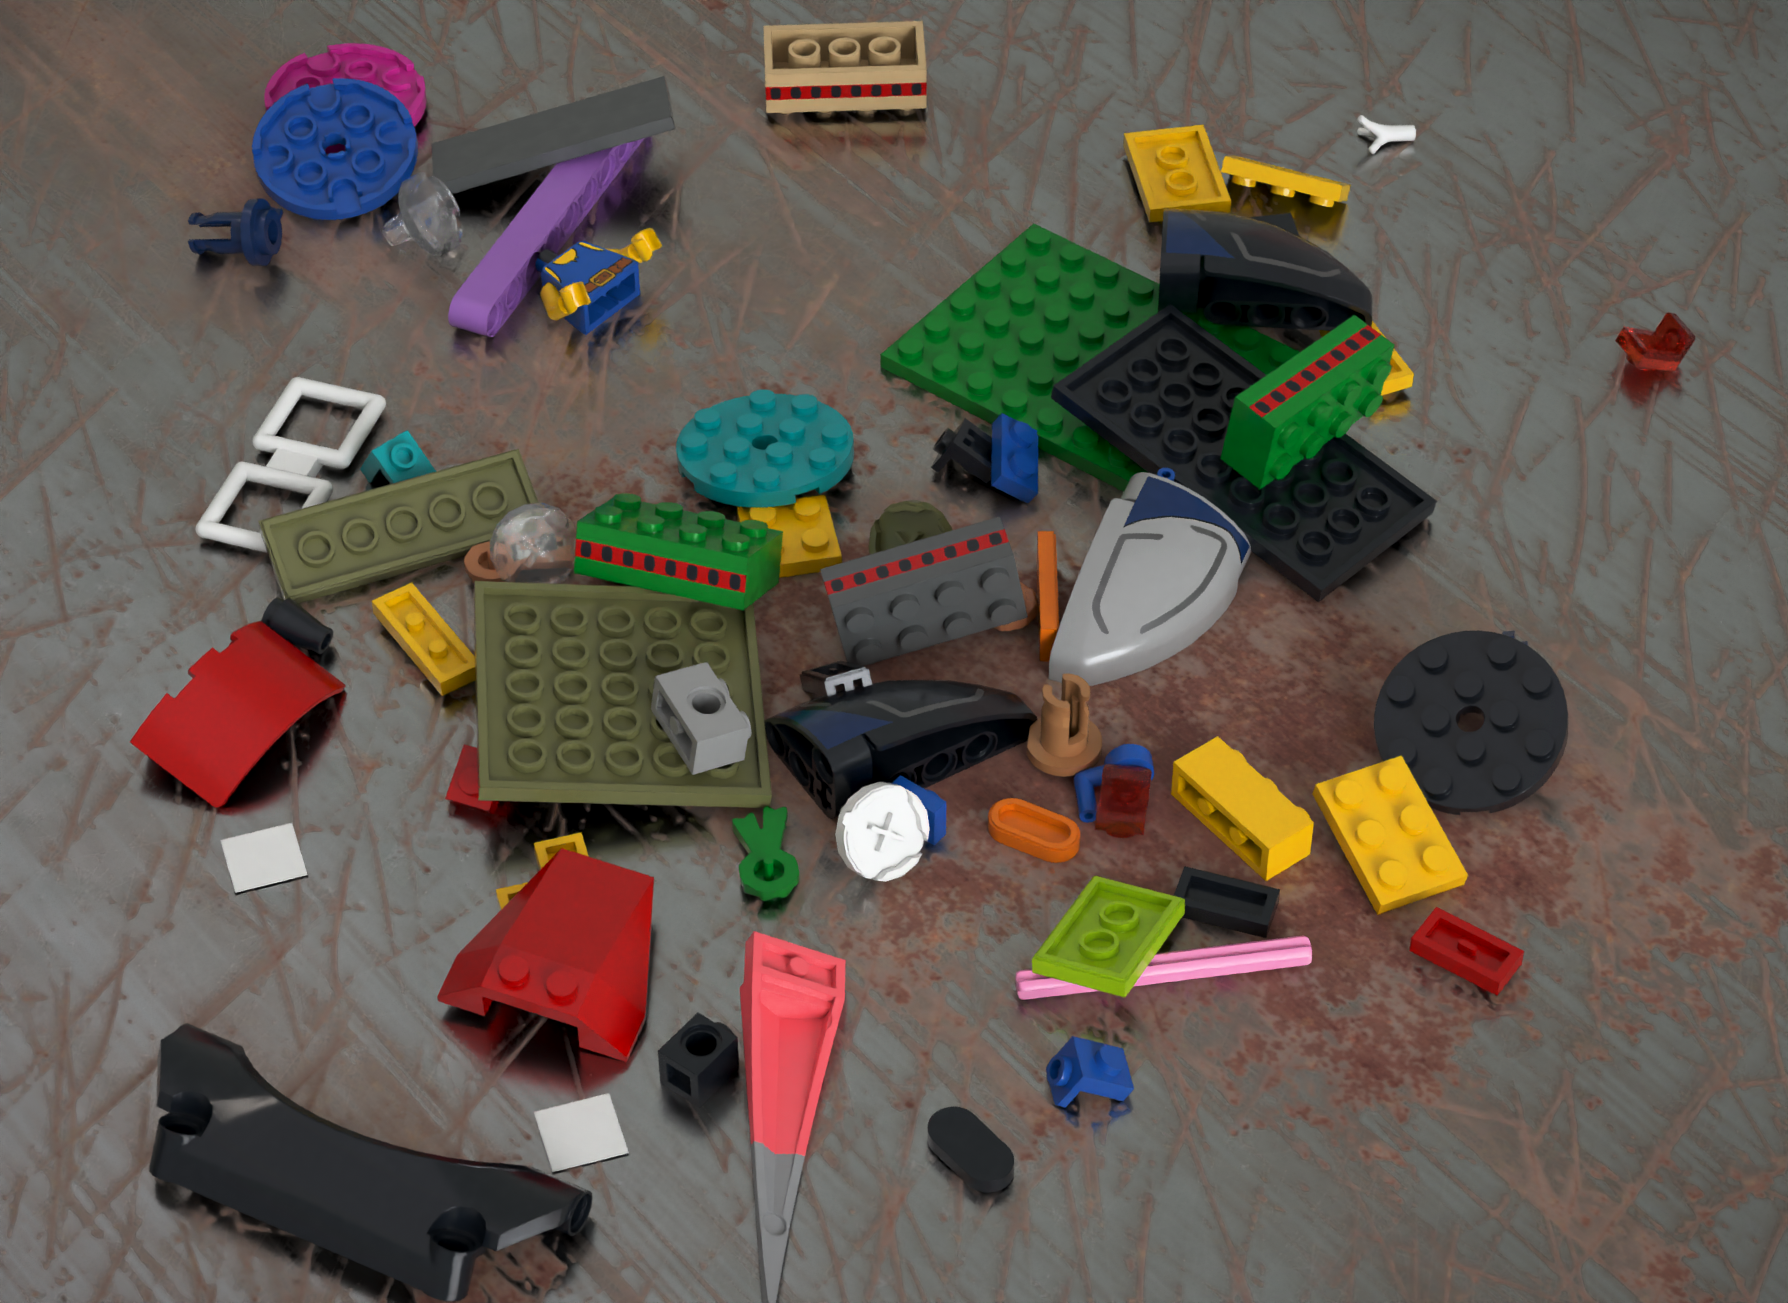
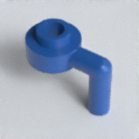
(1086, 780)

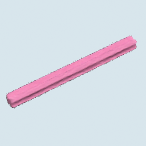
(1187, 965)

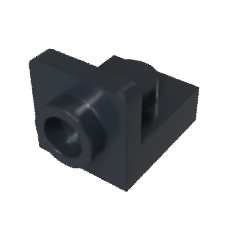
(967, 447)

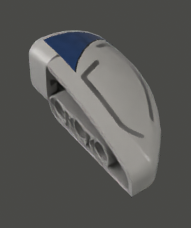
(1149, 582)

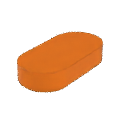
(1034, 830)

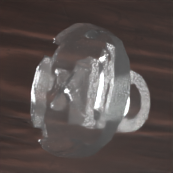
(425, 215)
(534, 545)

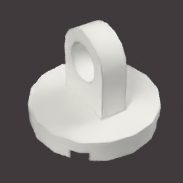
(882, 831)

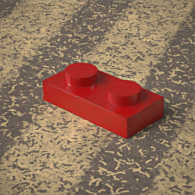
(1466, 951)

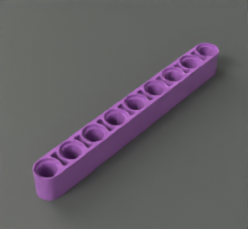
(541, 224)

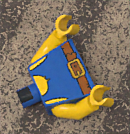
(593, 281)

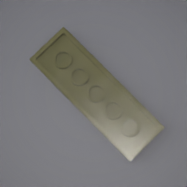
(393, 527)

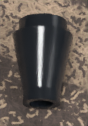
(297, 625)

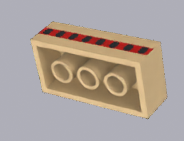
(845, 67)

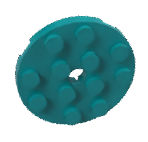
(730, 457)

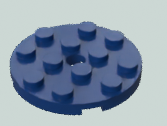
(339, 185)

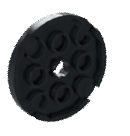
(1473, 674)

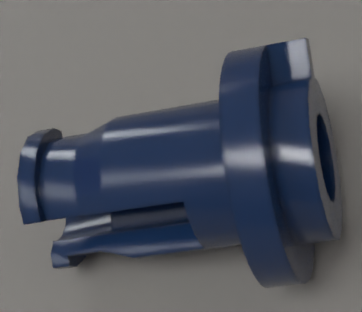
(253, 232)

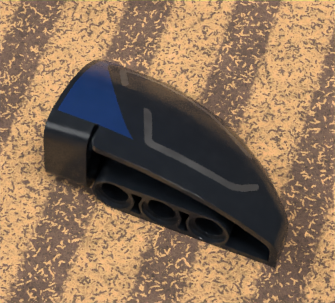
(1254, 274)
(894, 730)

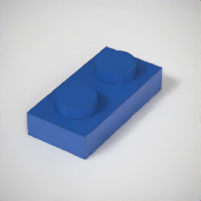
(1014, 458)

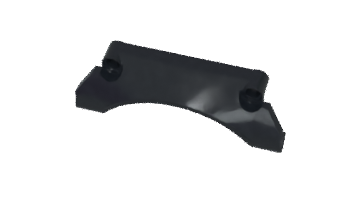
(346, 1192)

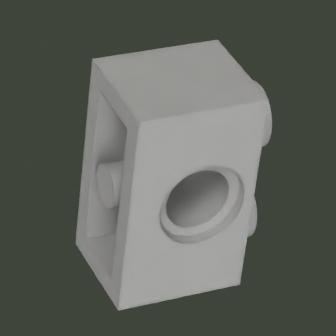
(700, 717)

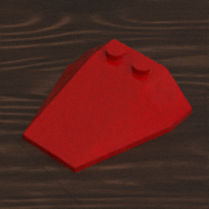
(567, 951)

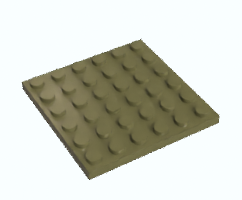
(572, 687)

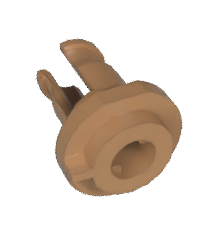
(1064, 736)

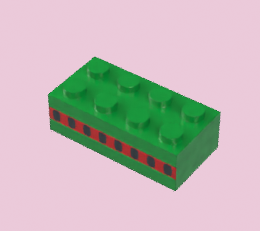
(1307, 402)
(678, 551)

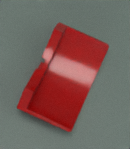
(233, 711)

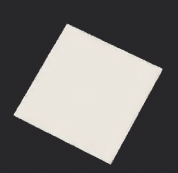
(263, 857)
(581, 1132)

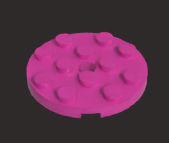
(352, 61)

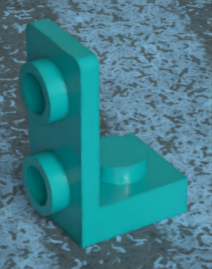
(397, 460)

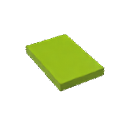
(1108, 936)

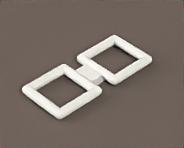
(293, 461)

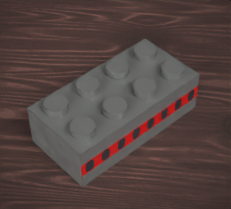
(925, 592)

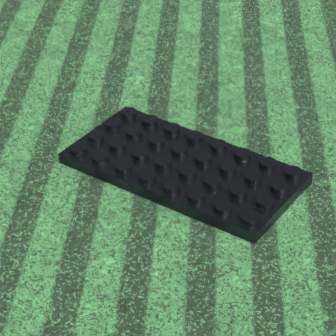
(1168, 404)

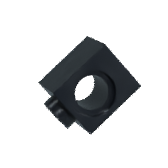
(699, 1059)

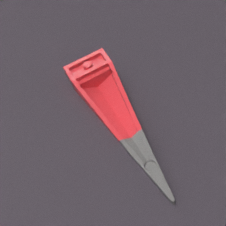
(788, 1027)

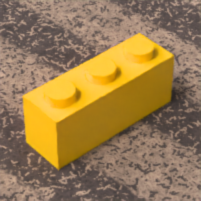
(1242, 808)

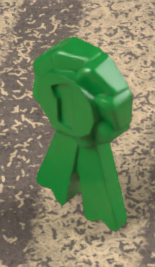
(767, 868)

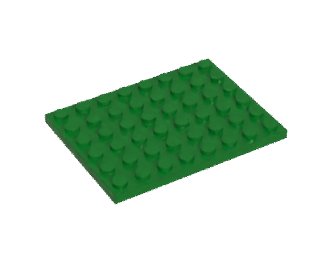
(1029, 325)

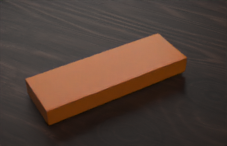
(1047, 592)

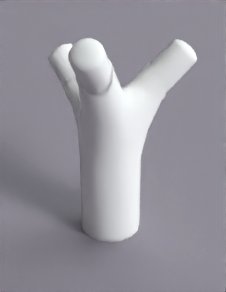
(1384, 133)

